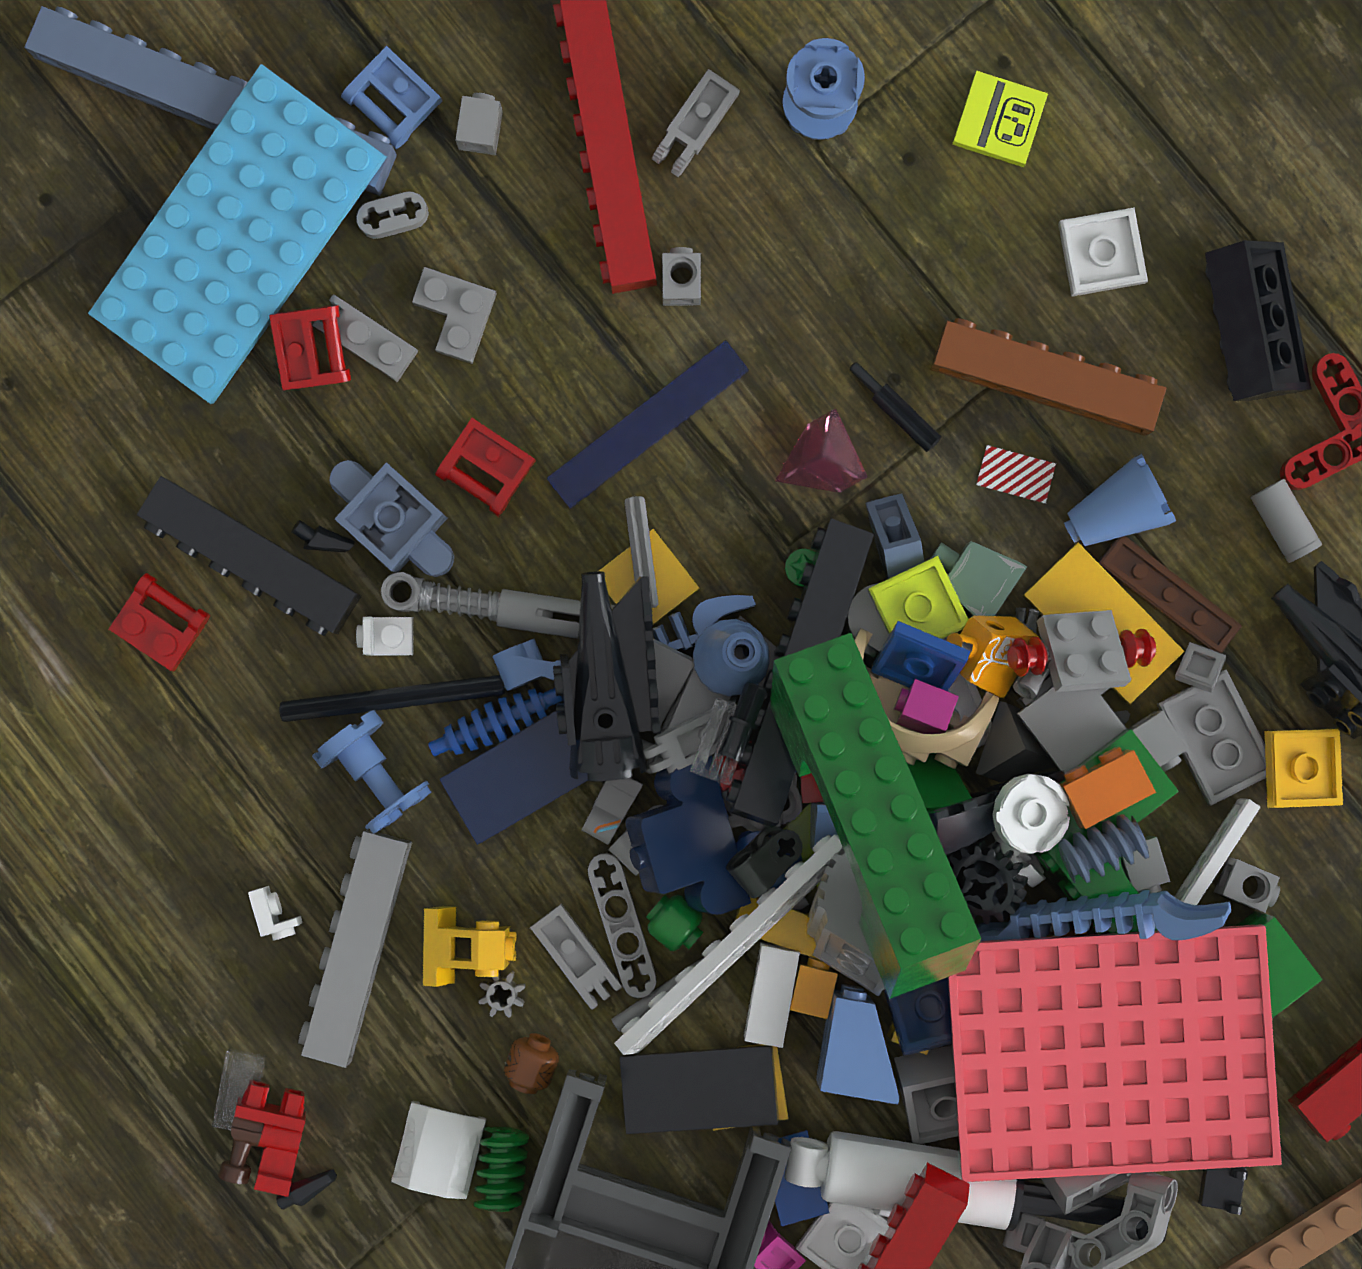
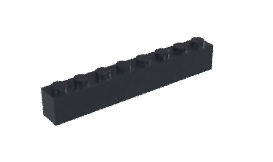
(815, 619)

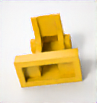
(490, 947)

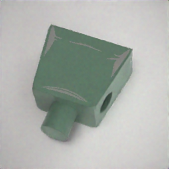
(980, 577)

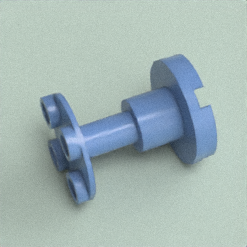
(823, 89)
(363, 760)

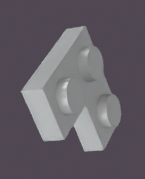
(465, 307)

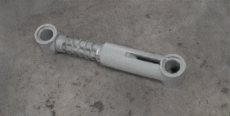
(508, 608)

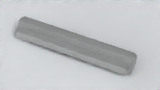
(640, 543)

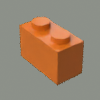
(1106, 787)

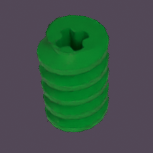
(502, 1169)

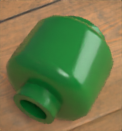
(674, 923)

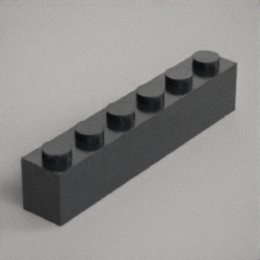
(248, 555)

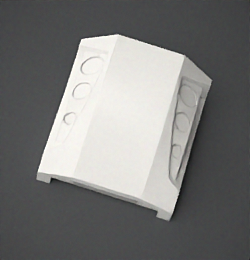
(438, 1151)

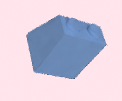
(854, 1050)

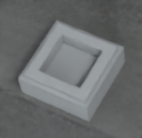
(1200, 667)

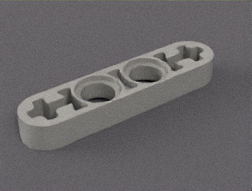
(627, 923)

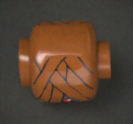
(531, 1063)

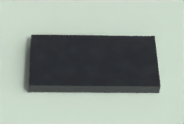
(699, 1089)

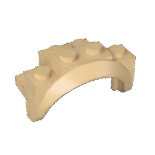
(954, 745)

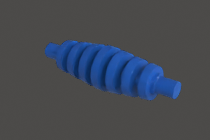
(453, 740)

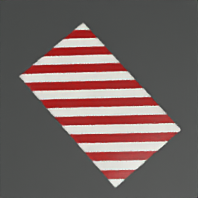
(1016, 474)

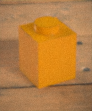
(813, 988)

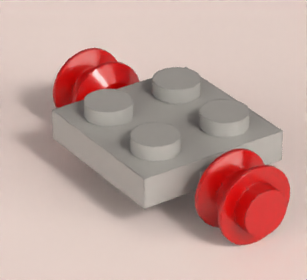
(1082, 651)

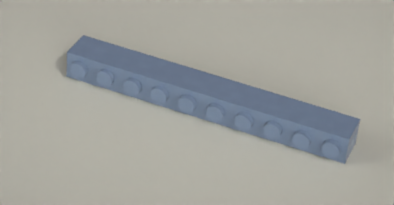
(152, 75)

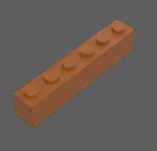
(1048, 378)

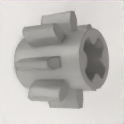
(497, 1004)

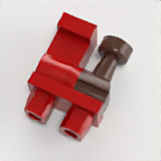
(271, 1128)

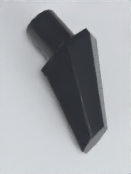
(321, 538)
(306, 1189)

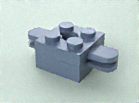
(391, 518)

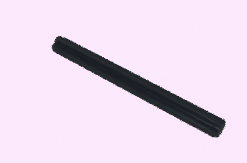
(391, 698)

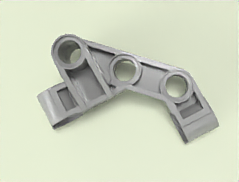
(1061, 1247)

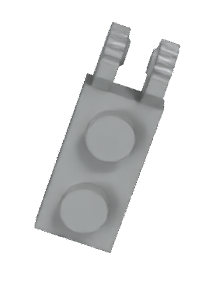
(697, 119)

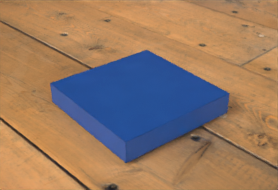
(919, 656)

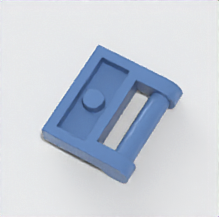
(400, 88)

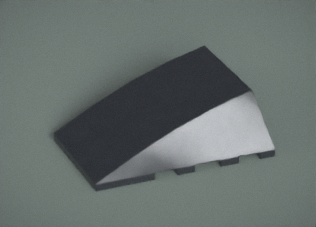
(973, 818)

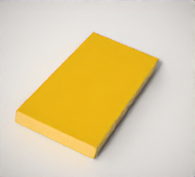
(1083, 585)

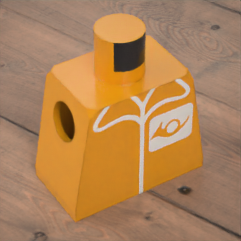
(988, 644)

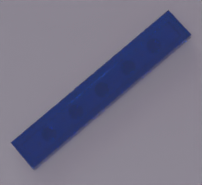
(648, 424)

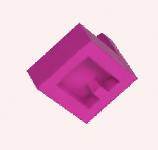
(777, 1252)

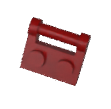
(297, 347)
(491, 455)
(151, 632)

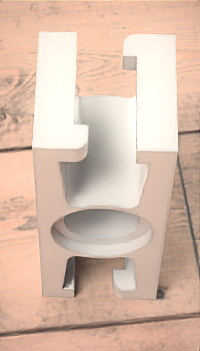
(771, 995)

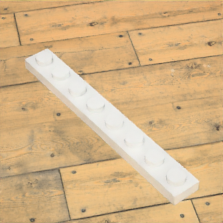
(722, 954)

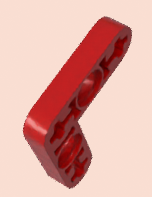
(1348, 425)

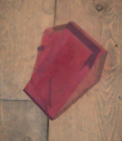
(823, 457)

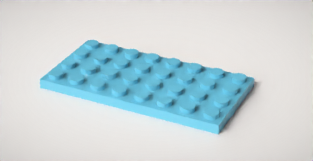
(237, 234)

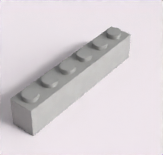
(355, 949)

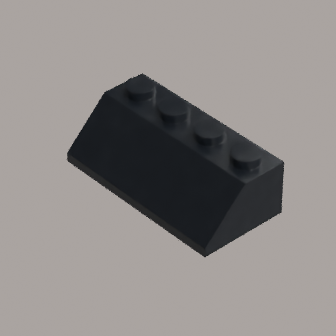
(1257, 320)

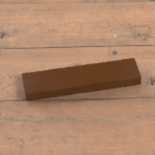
(1169, 594)

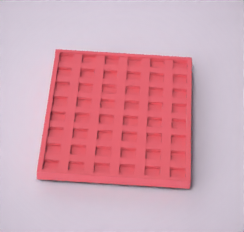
(1114, 1055)

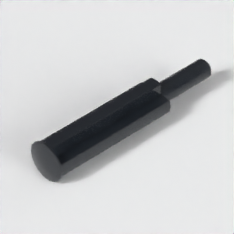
(898, 410)

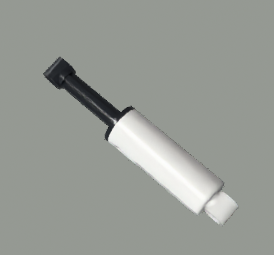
(877, 1171)

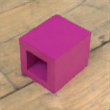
(925, 708)

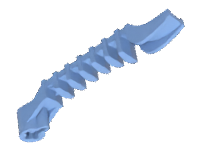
(525, 664)
(1161, 909)

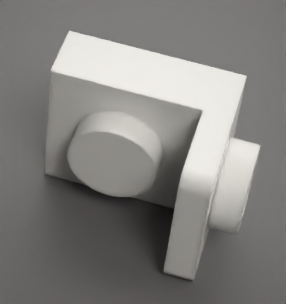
(385, 636)
(266, 908)

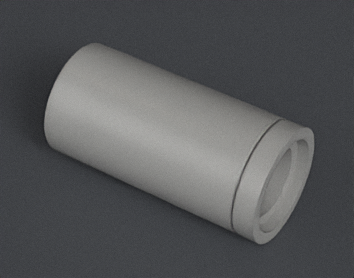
(1286, 521)

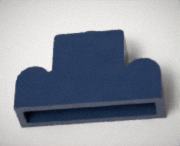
(687, 843)

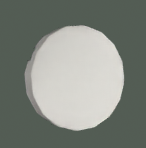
(1031, 813)

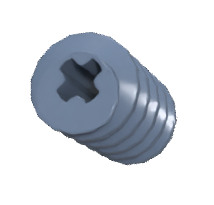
(1103, 847)

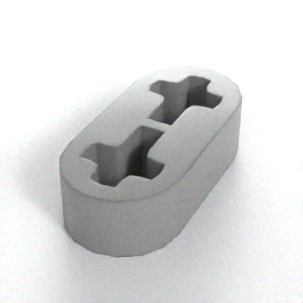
(390, 206)

